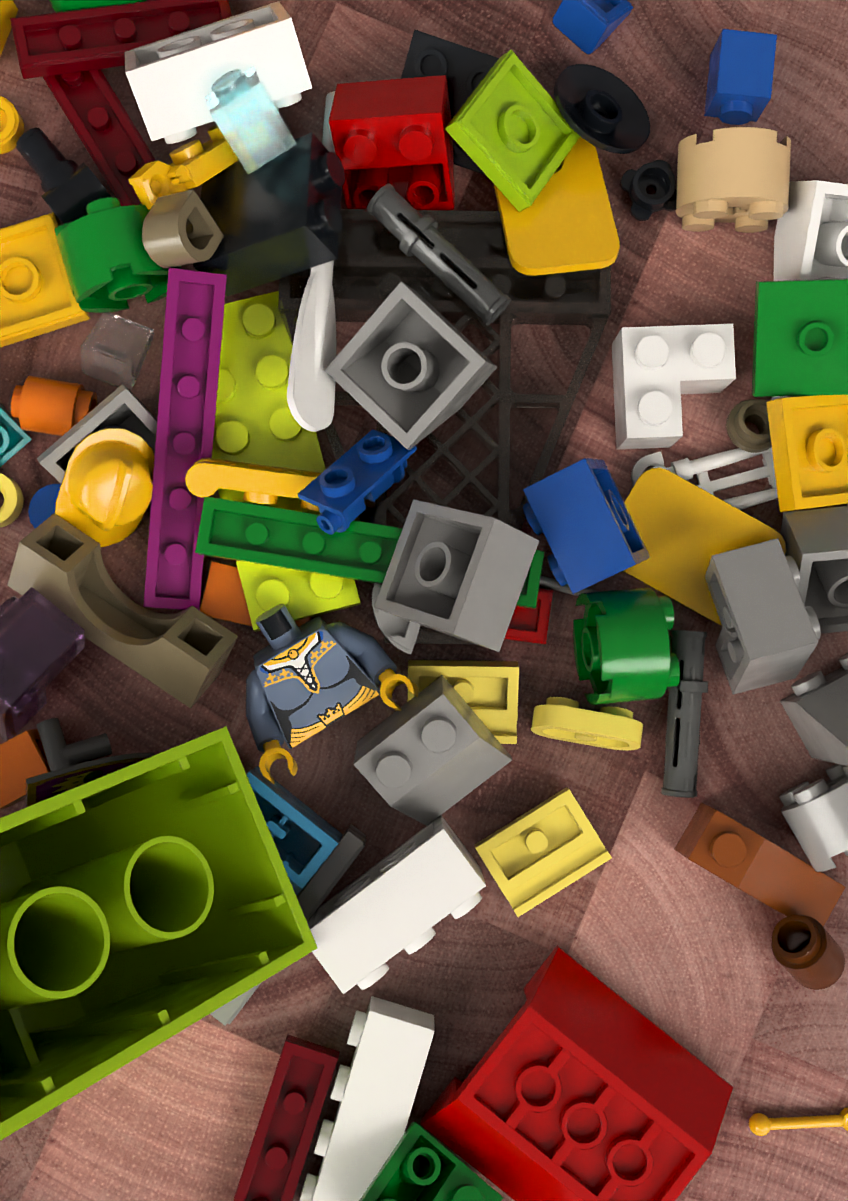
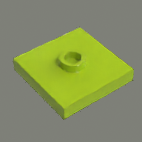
(513, 131)

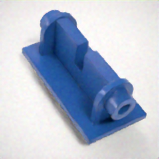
(361, 472)

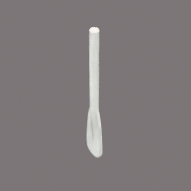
(314, 343)

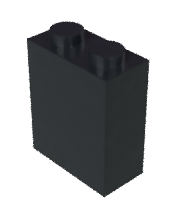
(276, 216)

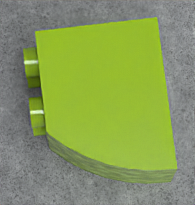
(133, 918)

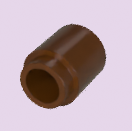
(807, 952)

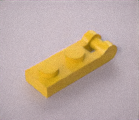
(259, 482)

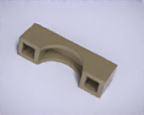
(170, 650)

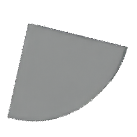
(395, 629)

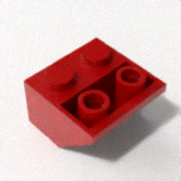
(396, 137)

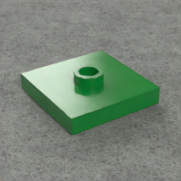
(800, 338)

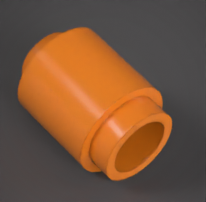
(51, 405)

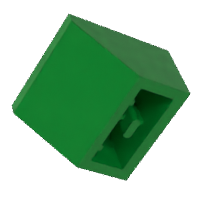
(426, 1172)

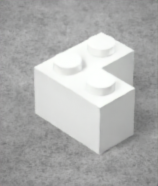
(658, 366)

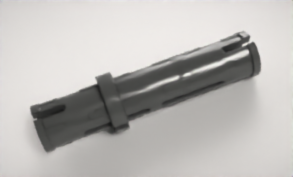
(393, 209)
(684, 715)

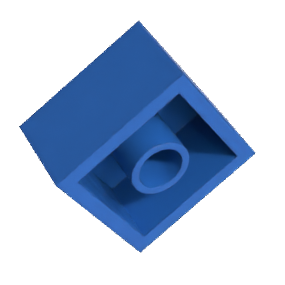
(584, 524)

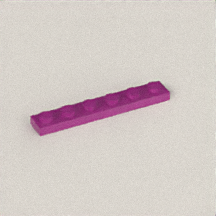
(183, 434)

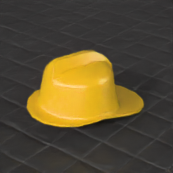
(107, 485)

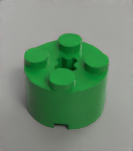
(108, 258)
(625, 645)

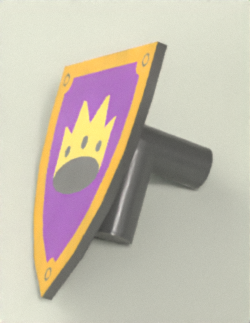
(74, 762)

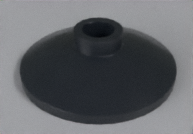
(601, 108)

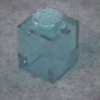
(249, 118)

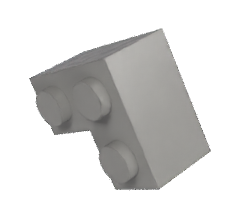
(762, 616)

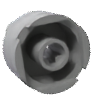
(820, 816)

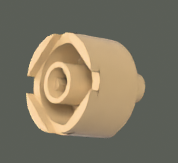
(733, 179)

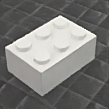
(179, 70)
(395, 906)

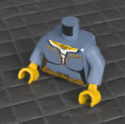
(311, 680)

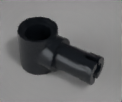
(65, 184)

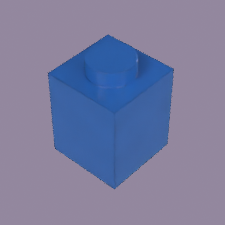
(740, 76)

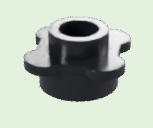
(654, 174)

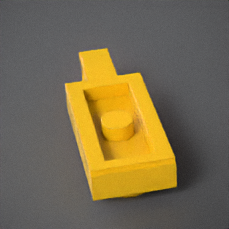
(190, 168)

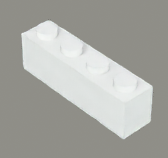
(372, 1099)

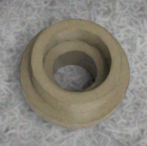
(756, 413)

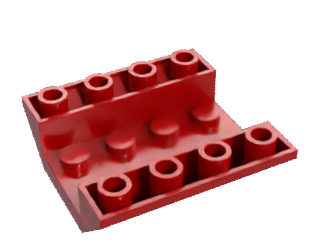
(583, 1099)

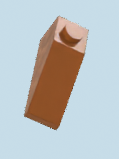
(757, 866)

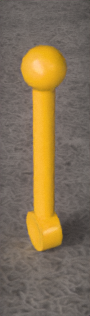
(761, 1124)

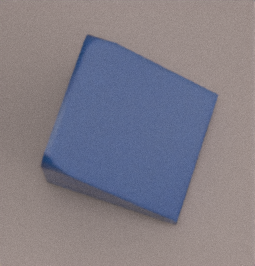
(590, 21)

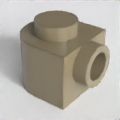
(180, 230)

